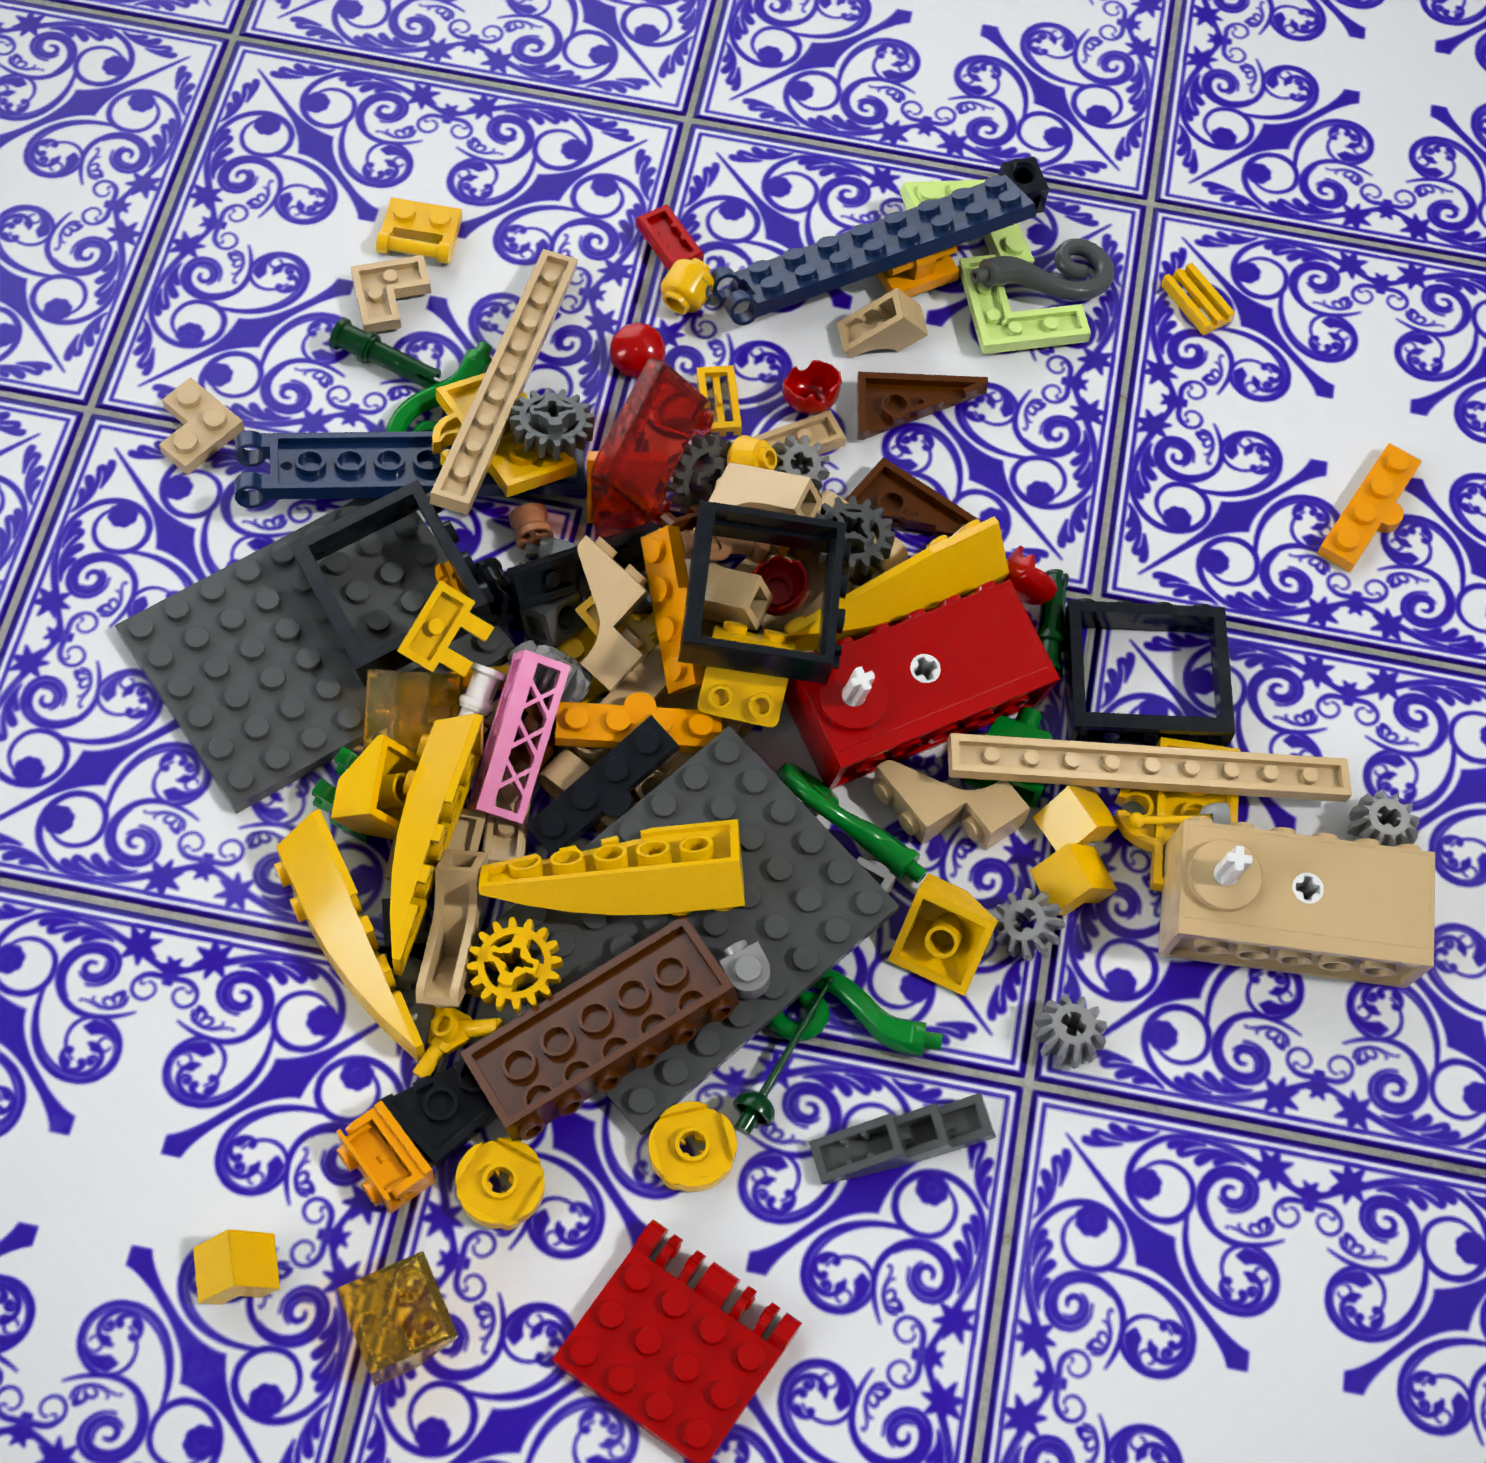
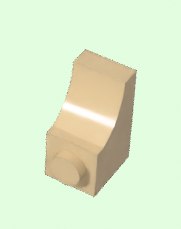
(886, 323)

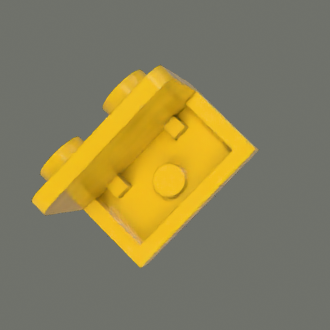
(744, 694)

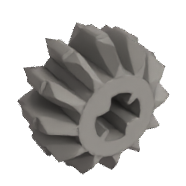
(804, 455)
(578, 679)
(1383, 820)
(1028, 939)
(1086, 1033)

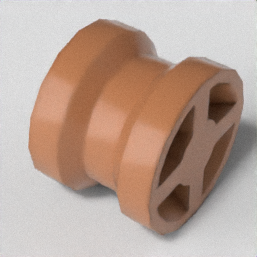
(530, 524)

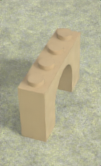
(740, 594)

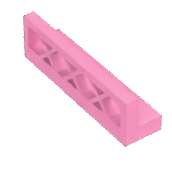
(503, 732)

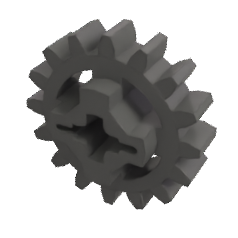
(552, 423)
(702, 459)
(860, 525)

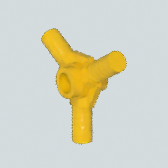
(448, 1032)

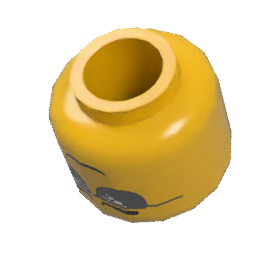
(687, 286)

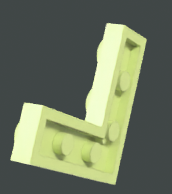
(1002, 242)
(1020, 330)

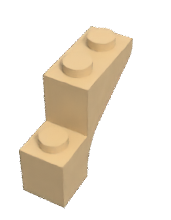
(616, 596)
(930, 806)
(453, 929)

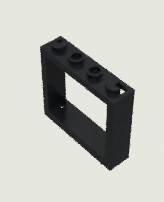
(361, 524)
(778, 530)
(1142, 728)

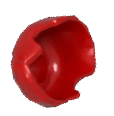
(634, 347)
(812, 389)
(786, 582)
(1030, 583)

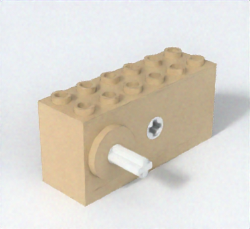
(1298, 903)

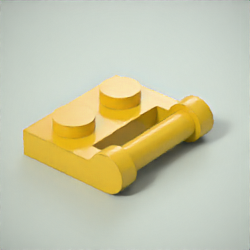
(422, 223)

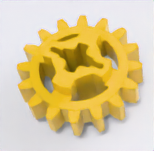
(521, 947)

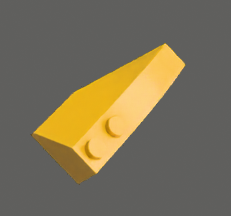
(428, 822)
(658, 874)
(333, 912)

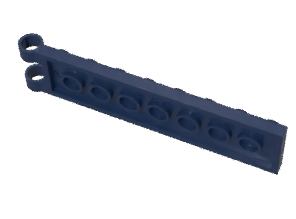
(873, 248)
(355, 466)

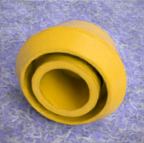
(752, 452)

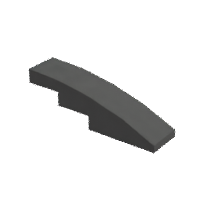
(902, 1139)

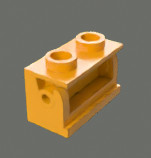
(385, 1158)

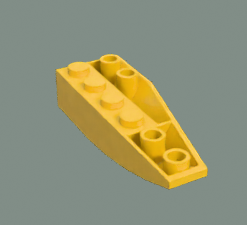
(921, 582)

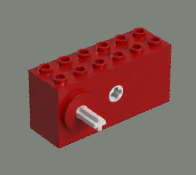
(921, 682)

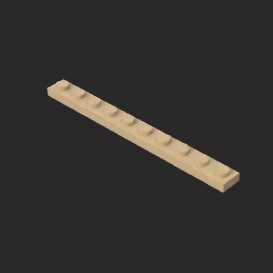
(503, 383)
(1148, 767)

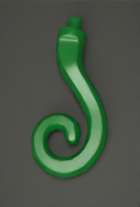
(474, 363)
(873, 839)
(892, 1032)

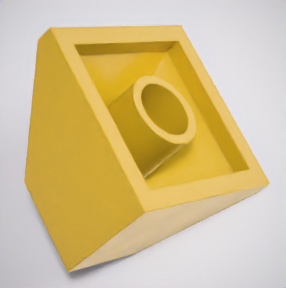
(371, 789)
(943, 935)

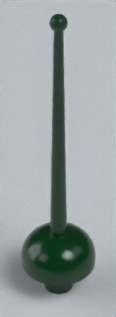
(756, 1106)

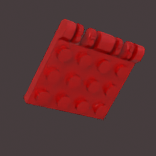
(671, 1350)

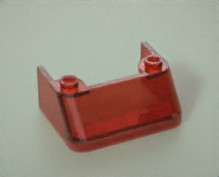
(645, 449)

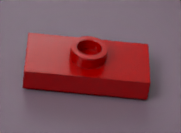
(667, 236)

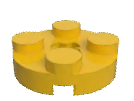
(680, 1169)
(506, 1208)

